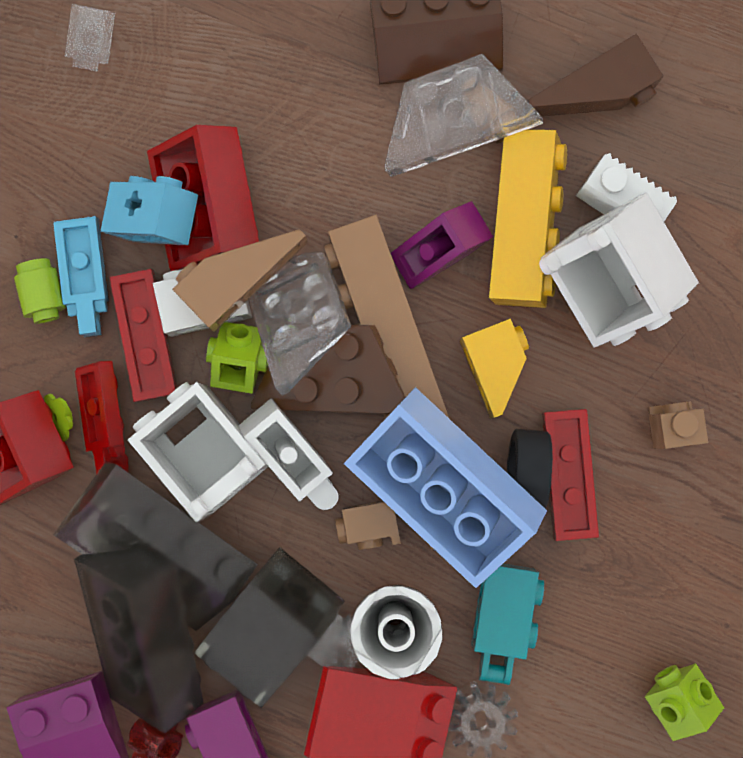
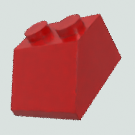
(29, 446)

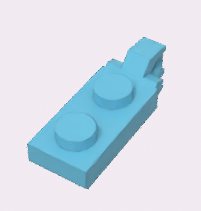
(82, 272)

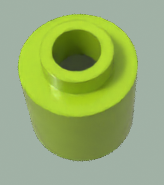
(39, 290)

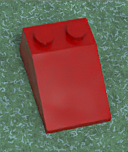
(379, 716)

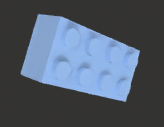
(446, 488)

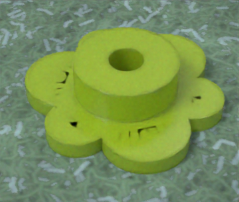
(61, 415)

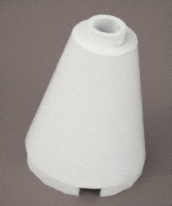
(399, 648)

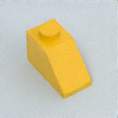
(496, 362)

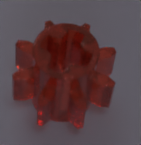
(152, 743)

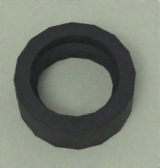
(531, 462)

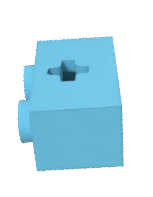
(150, 211)

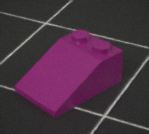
(68, 721)

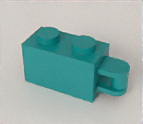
(505, 619)

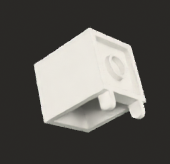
(606, 260)
(208, 462)

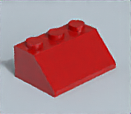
(213, 167)

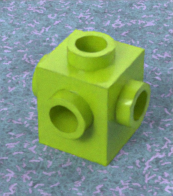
(236, 357)
(684, 701)

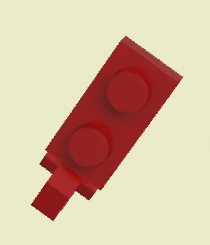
(101, 414)

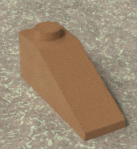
(230, 279)

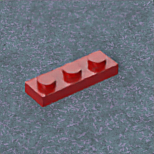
(143, 336)
(572, 476)

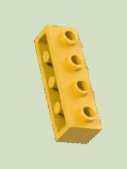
(526, 217)

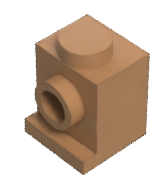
(677, 425)
(367, 525)

